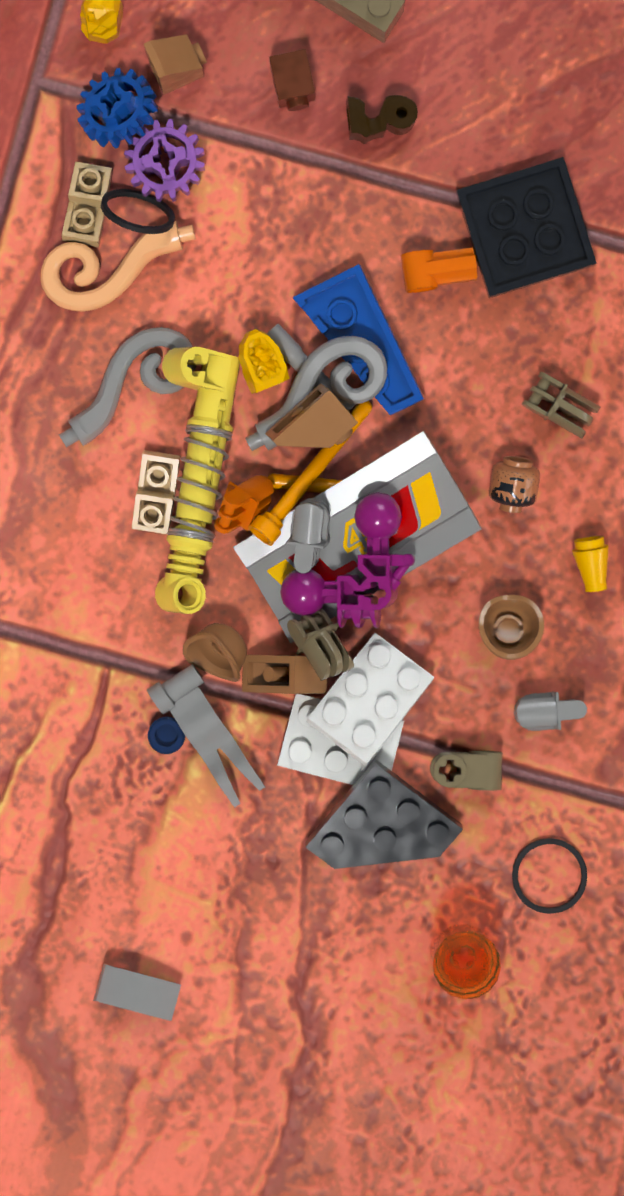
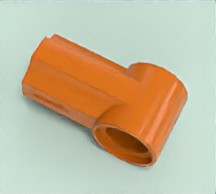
(428, 270)

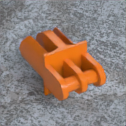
(244, 503)

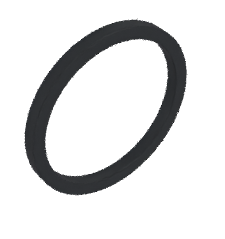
(135, 227)
(569, 904)

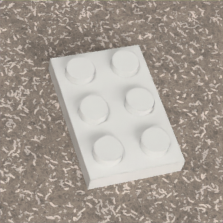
(370, 699)
(315, 754)

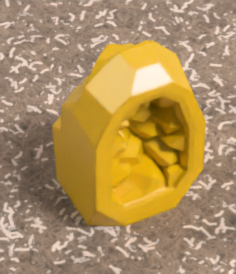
(101, 19)
(261, 361)

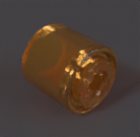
(478, 975)

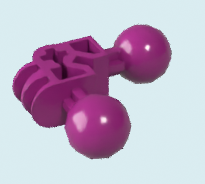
(377, 519)

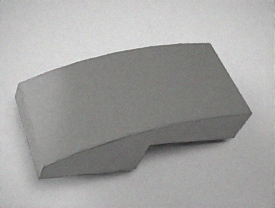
(137, 992)

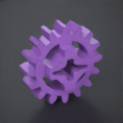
(179, 157)

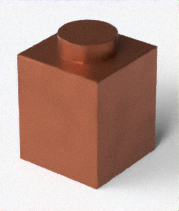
(292, 80)

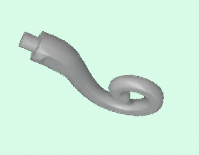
(311, 369)
(97, 416)

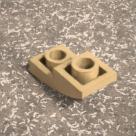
(84, 213)
(155, 492)

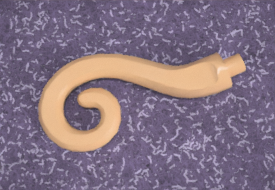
(140, 254)

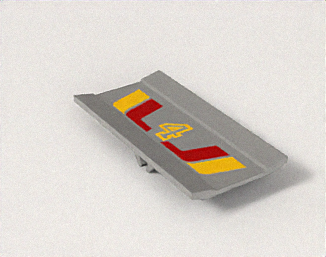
(431, 522)

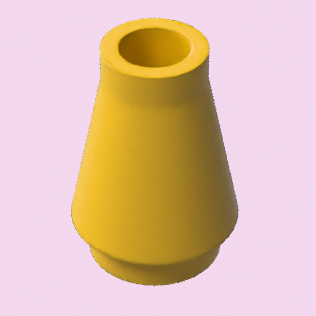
(592, 562)

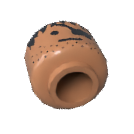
(514, 483)

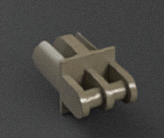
(561, 405)
(320, 644)

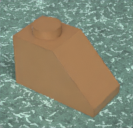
(175, 61)
(314, 422)
(281, 675)

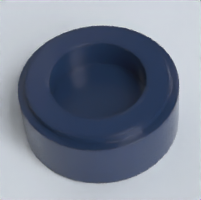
(166, 735)

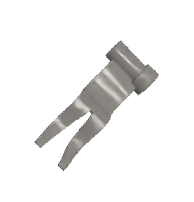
(202, 727)

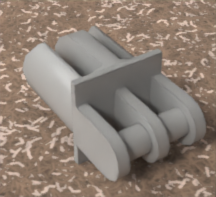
(309, 533)
(546, 711)

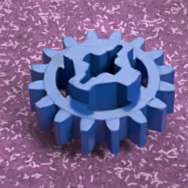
(117, 108)

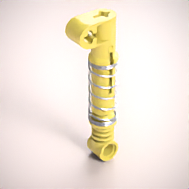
(201, 473)

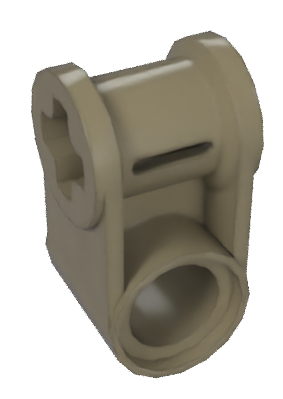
(474, 770)

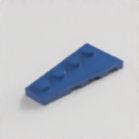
(350, 308)

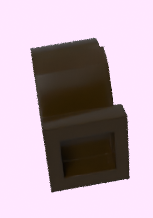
(396, 116)

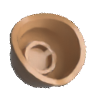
(511, 626)
(217, 651)

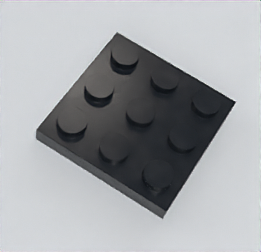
(526, 227)

